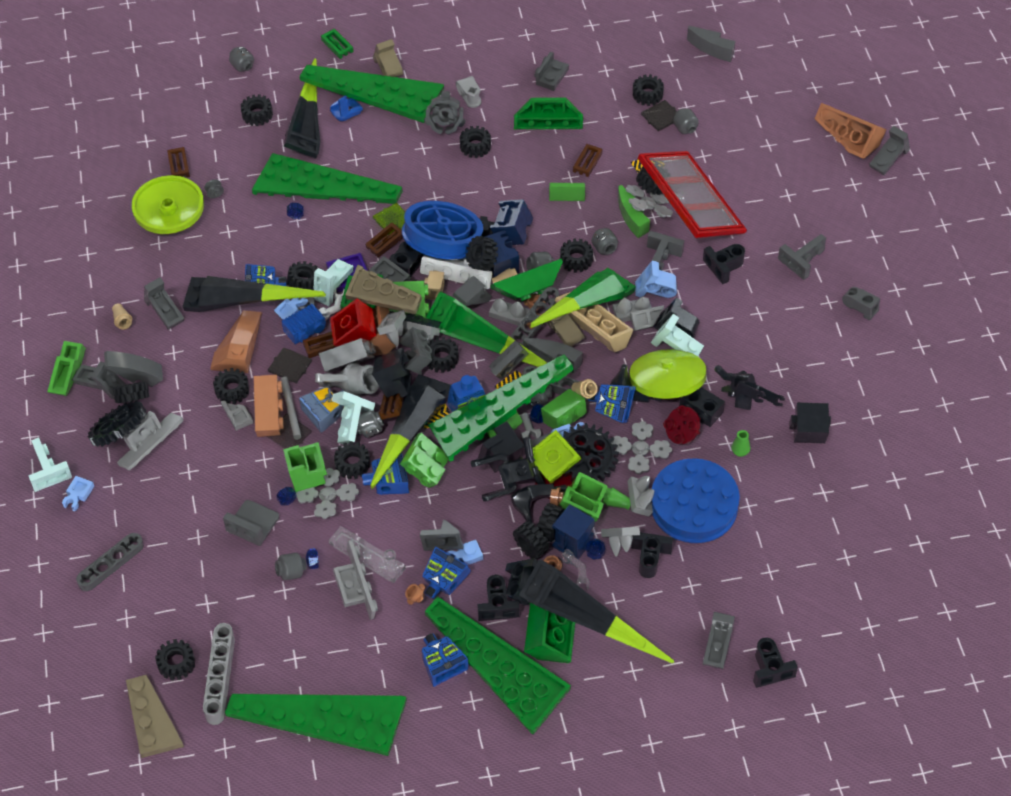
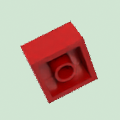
(353, 323)

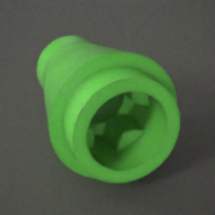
(741, 444)
(616, 499)

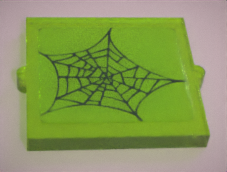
(392, 214)

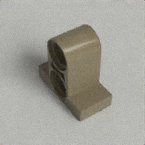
(387, 59)
(566, 330)

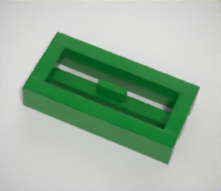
(334, 45)

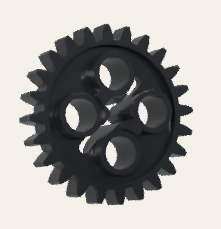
(117, 423)
(591, 438)

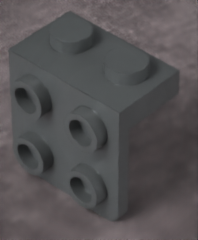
(251, 522)

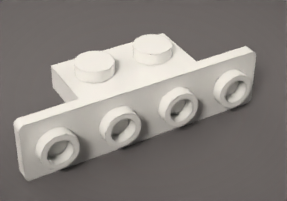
(455, 270)

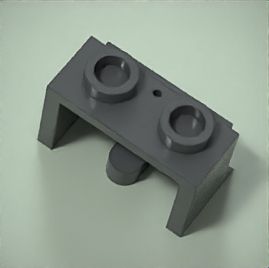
(420, 351)

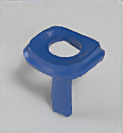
(341, 111)

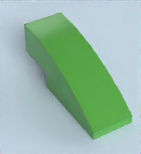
(635, 219)
(66, 368)

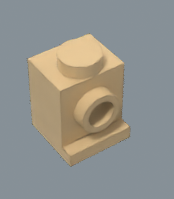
(435, 284)

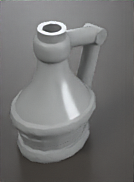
(352, 379)

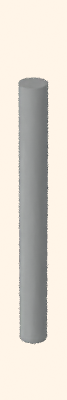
(290, 408)

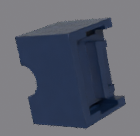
(514, 219)
(507, 256)
(573, 531)

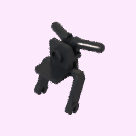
(745, 389)
(512, 471)

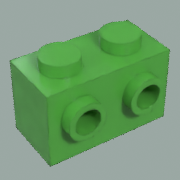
(564, 409)

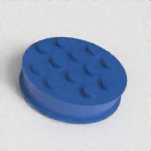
(440, 229)
(695, 500)

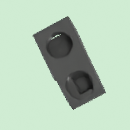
(862, 302)

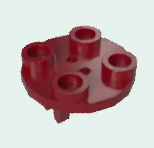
(677, 419)

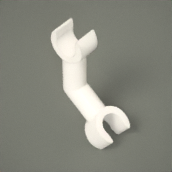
(331, 310)

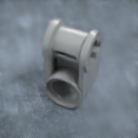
(469, 91)

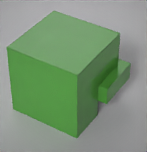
(305, 466)
(585, 495)

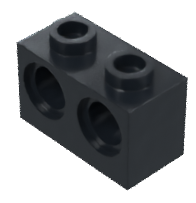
(407, 258)
(705, 404)

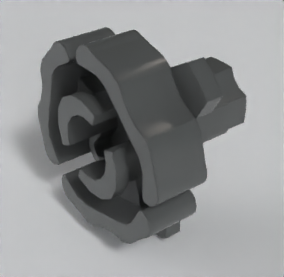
(444, 113)

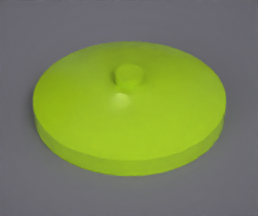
(167, 204)
(668, 373)

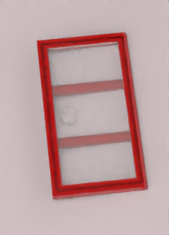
(691, 194)

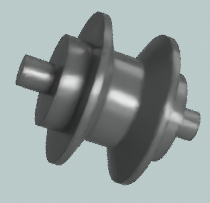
(214, 188)

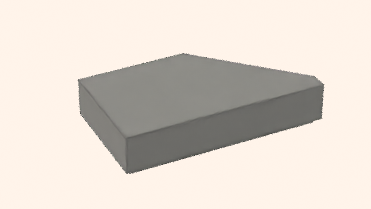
(645, 318)
(237, 415)

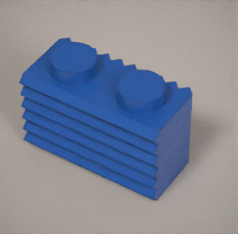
(303, 324)

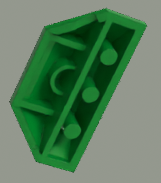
(548, 114)
(528, 282)

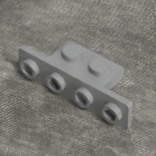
(147, 437)
(352, 582)

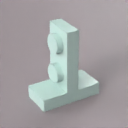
(330, 280)
(676, 337)
(350, 414)
(51, 473)

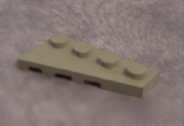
(381, 292)
(151, 721)

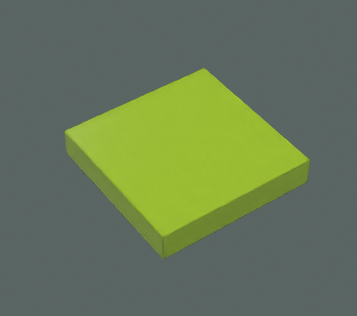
(554, 456)

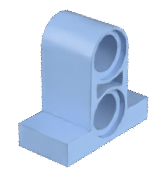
(656, 282)

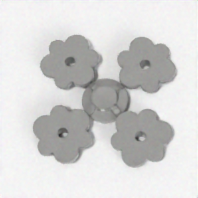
(647, 202)
(640, 448)
(328, 495)

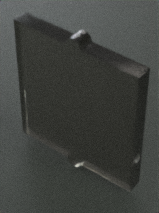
(660, 115)
(290, 365)
(286, 438)

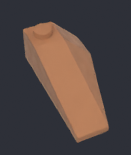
(238, 344)

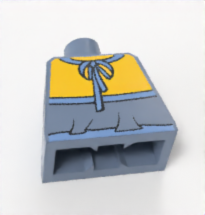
(320, 408)

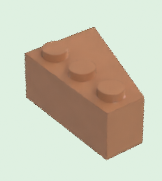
(268, 405)

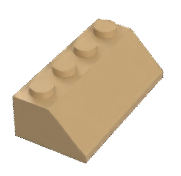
(602, 325)

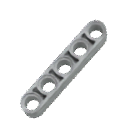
(221, 681)

